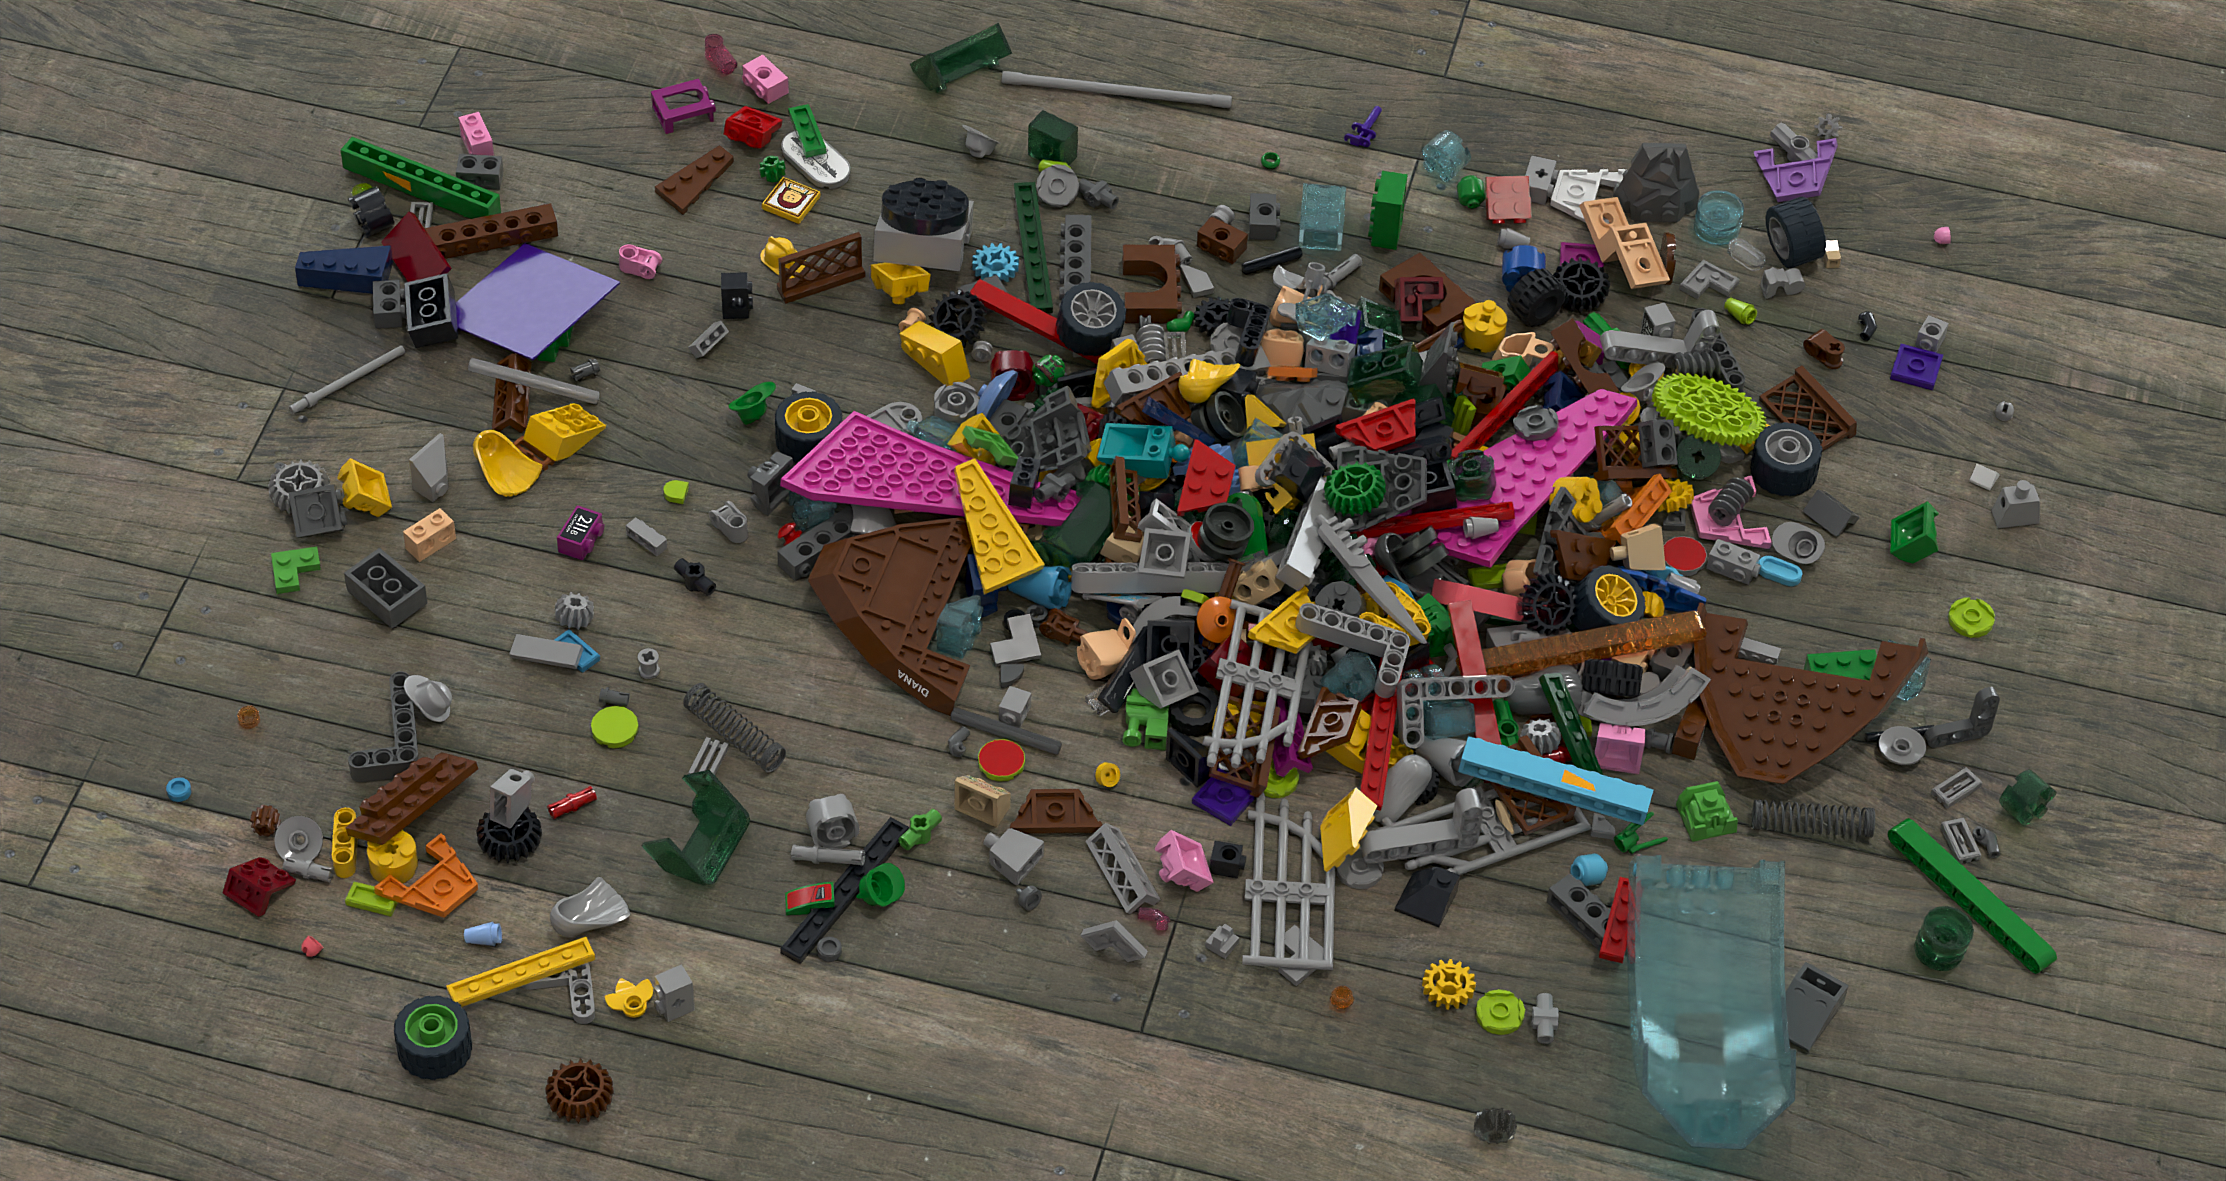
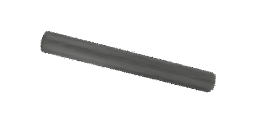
(1005, 730)

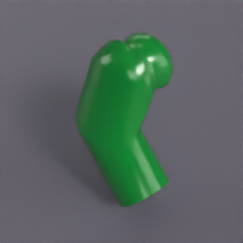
(1181, 324)

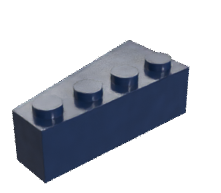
(344, 268)

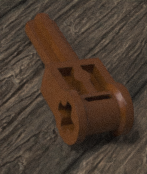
(1063, 627)

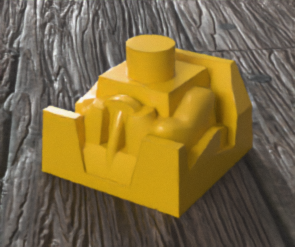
(899, 280)
(959, 442)
(364, 488)

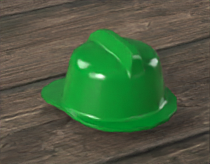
(753, 403)
(882, 885)

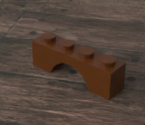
(1570, 341)

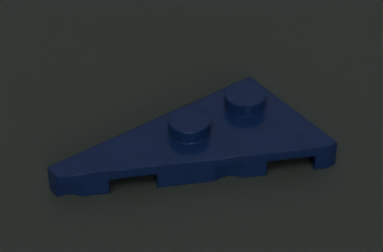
(1169, 418)

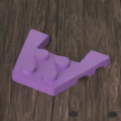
(1800, 177)

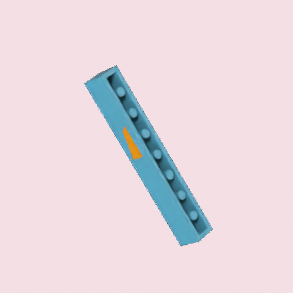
(1555, 780)

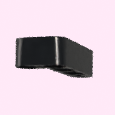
(1252, 318)

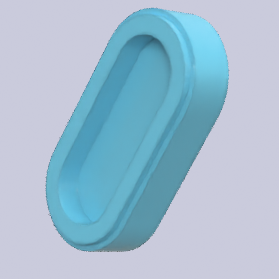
(1780, 571)

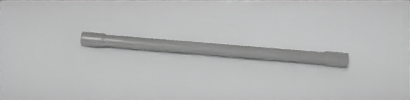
(1214, 100)

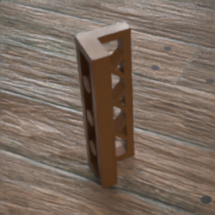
(517, 397)
(1121, 505)

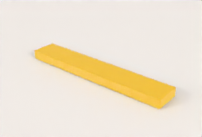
(521, 972)

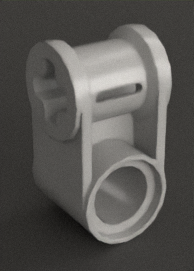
(730, 522)

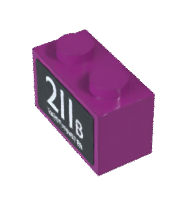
(580, 532)

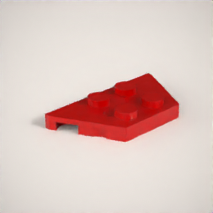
(1382, 429)
(1206, 480)

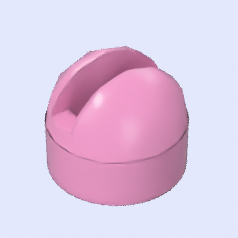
(1942, 235)

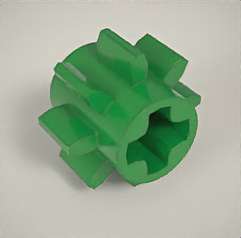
(772, 168)

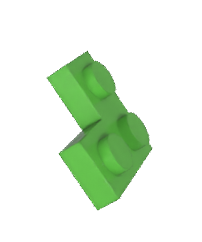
(991, 442)
(290, 563)

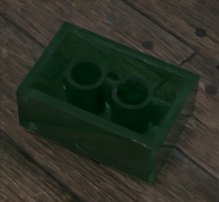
(1385, 373)

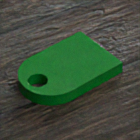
(1252, 506)

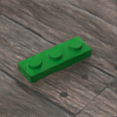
(807, 130)

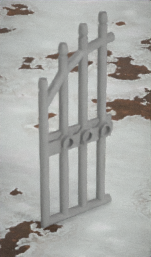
(1252, 679)
(1493, 833)
(1288, 892)

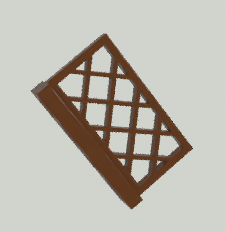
(824, 276)
(1825, 404)
(1624, 472)
(1260, 771)
(1564, 810)

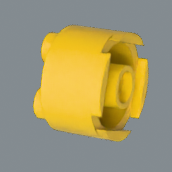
(1484, 326)
(1584, 492)
(394, 858)

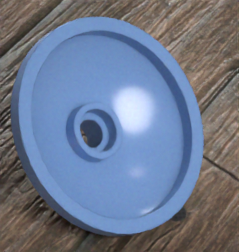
(995, 392)

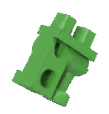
(1143, 712)

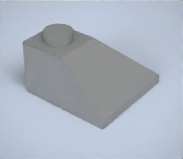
(430, 470)
(1164, 553)
(1164, 680)

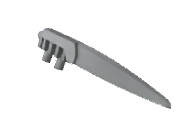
(1359, 566)

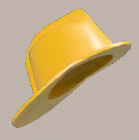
(776, 249)

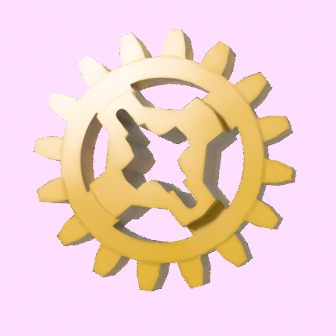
(1679, 497)
(1448, 984)

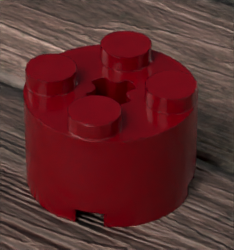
(1021, 363)

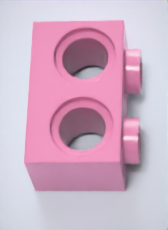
(475, 135)

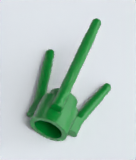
(1628, 838)

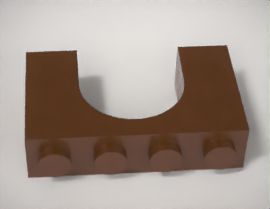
(1160, 263)
(1454, 299)

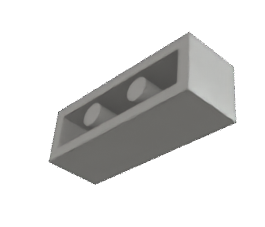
(708, 339)
(646, 536)
(1759, 652)

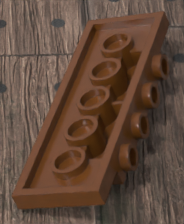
(409, 796)

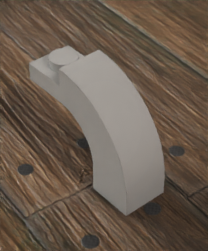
(1165, 609)

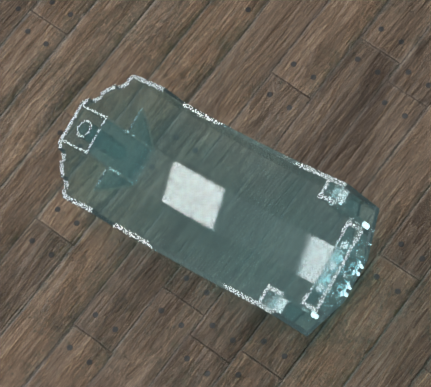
(1709, 997)

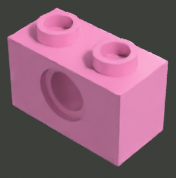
(765, 79)

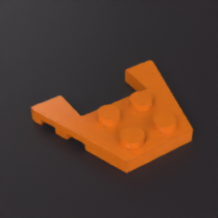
(437, 890)

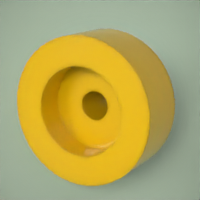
(1107, 774)

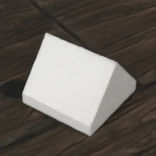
(1984, 477)

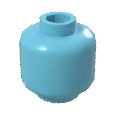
(1589, 869)

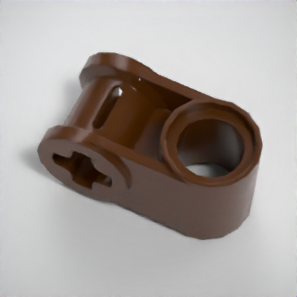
(1825, 347)

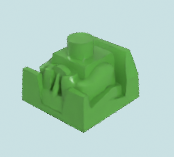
(1706, 812)

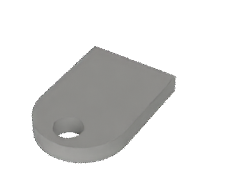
(894, 414)

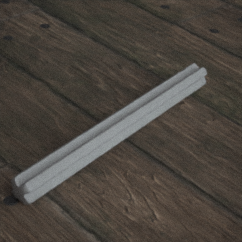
(533, 381)

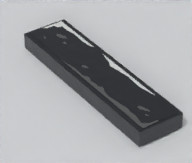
(1121, 682)

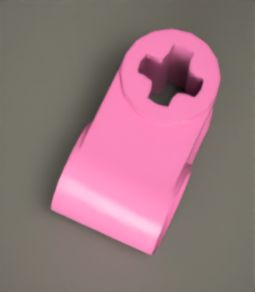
(638, 261)

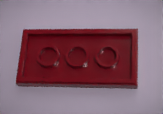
(415, 250)

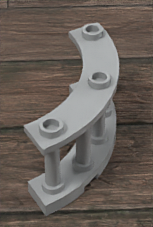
(1651, 707)

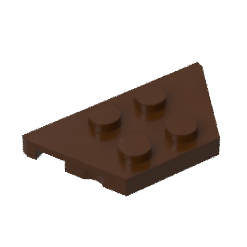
(1165, 393)
(1580, 553)
(1330, 723)
(1055, 813)

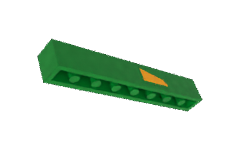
(419, 180)

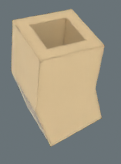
(1832, 255)

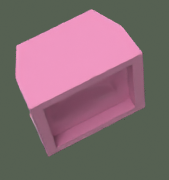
(1620, 748)
(1183, 861)

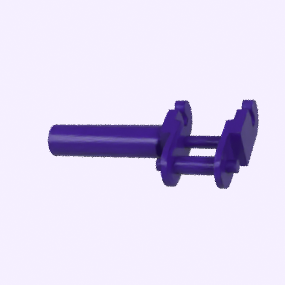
(1364, 130)

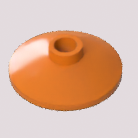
(1208, 619)

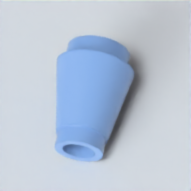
(484, 934)

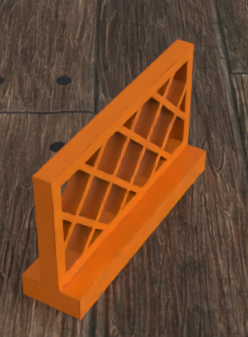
(1644, 504)

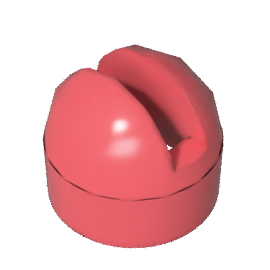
(311, 946)

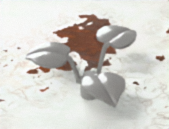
(1312, 280)

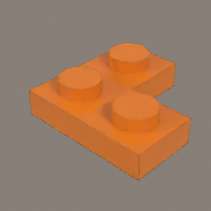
(1287, 373)

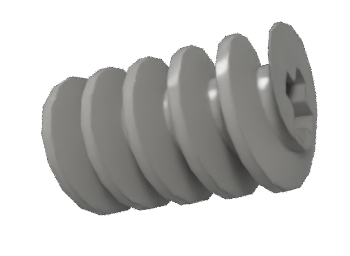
(1151, 343)

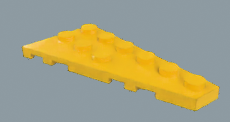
(997, 540)

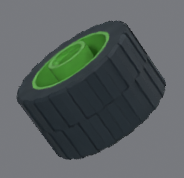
(433, 1037)

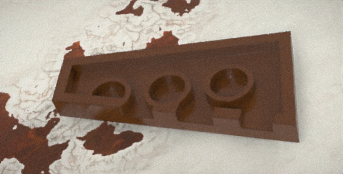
(688, 183)

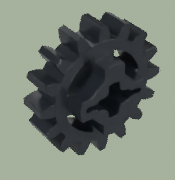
(1211, 314)

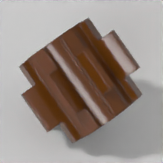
(265, 820)

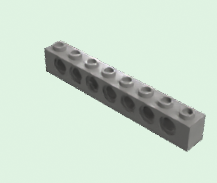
(1129, 382)

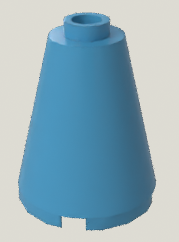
(1046, 587)

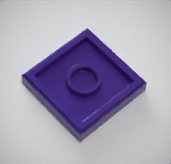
(1916, 366)
(1223, 799)

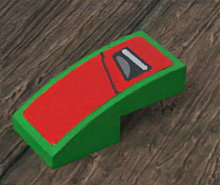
(809, 896)

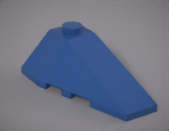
(1673, 596)

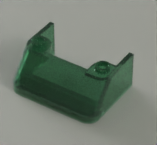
(962, 58)
(1082, 531)
(713, 840)

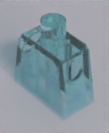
(933, 430)

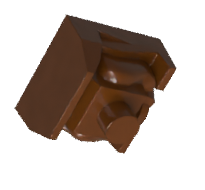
(1477, 382)

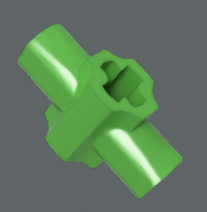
(920, 829)

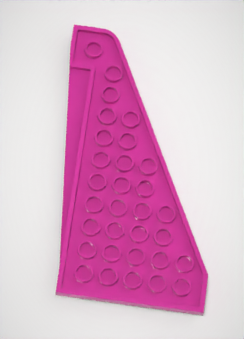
(890, 469)
(1529, 469)

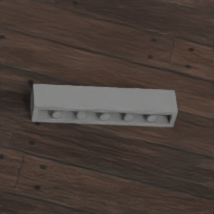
(1305, 543)

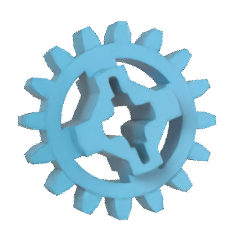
(995, 262)

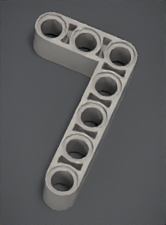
(1654, 349)
(1359, 635)
(1443, 693)
(1428, 838)

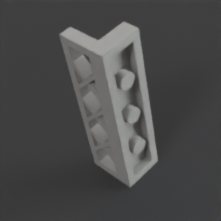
(1156, 521)
(1129, 865)

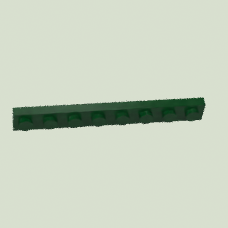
(1033, 246)

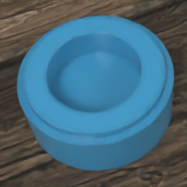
(178, 789)

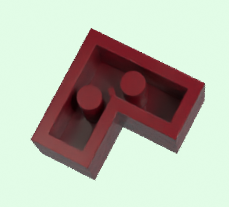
(1411, 293)

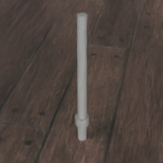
(311, 398)

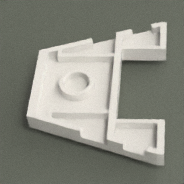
(1579, 186)

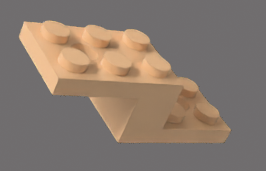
(1624, 242)

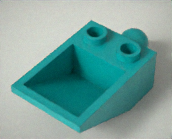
(1144, 448)

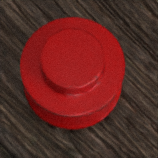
(788, 533)

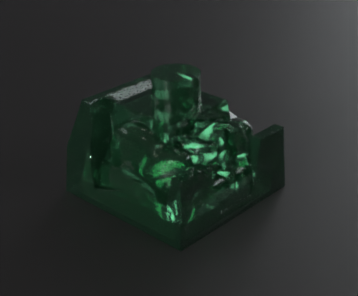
(1379, 316)

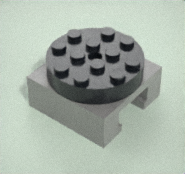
(923, 225)

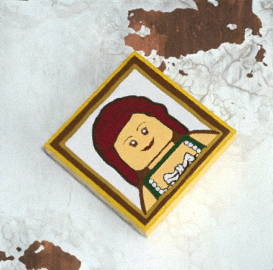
(791, 200)

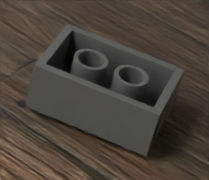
(385, 588)

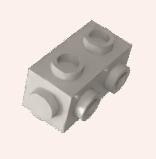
(1733, 562)

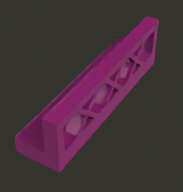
(1286, 757)

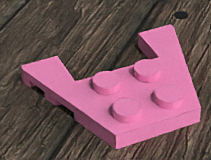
(1732, 533)

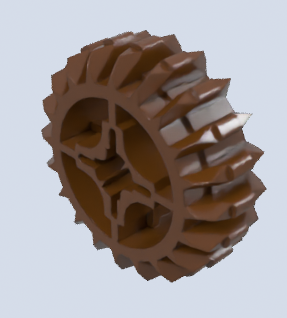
(584, 1097)

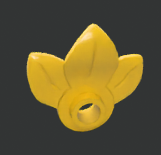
(629, 995)

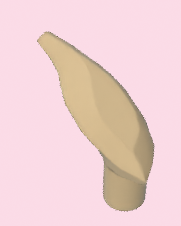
(1503, 815)

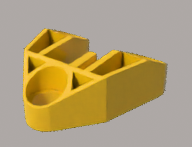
(1411, 607)

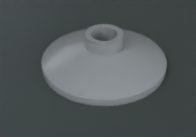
(1902, 745)
(287, 836)

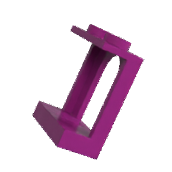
(667, 117)

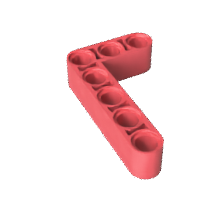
(1482, 599)

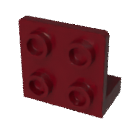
(254, 882)

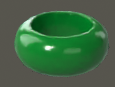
(1270, 155)

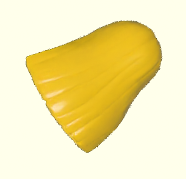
(1204, 379)
(504, 464)

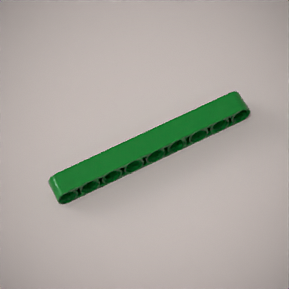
(1972, 896)

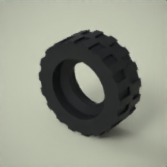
(1194, 726)

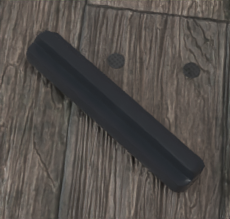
(1271, 260)

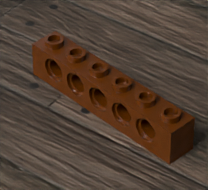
(495, 231)

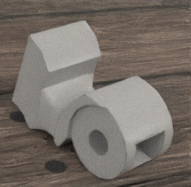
(1790, 280)

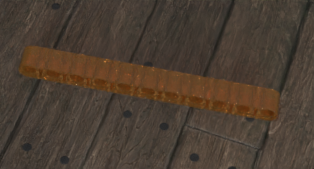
(1594, 644)

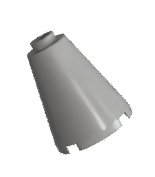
(1445, 757)

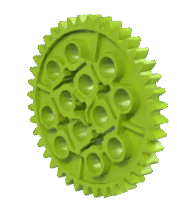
(1708, 409)

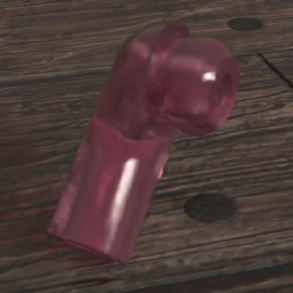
(1154, 915)

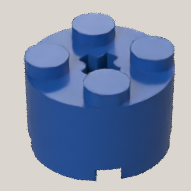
(1519, 263)

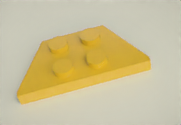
(1123, 356)
(1279, 626)

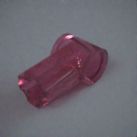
(718, 54)

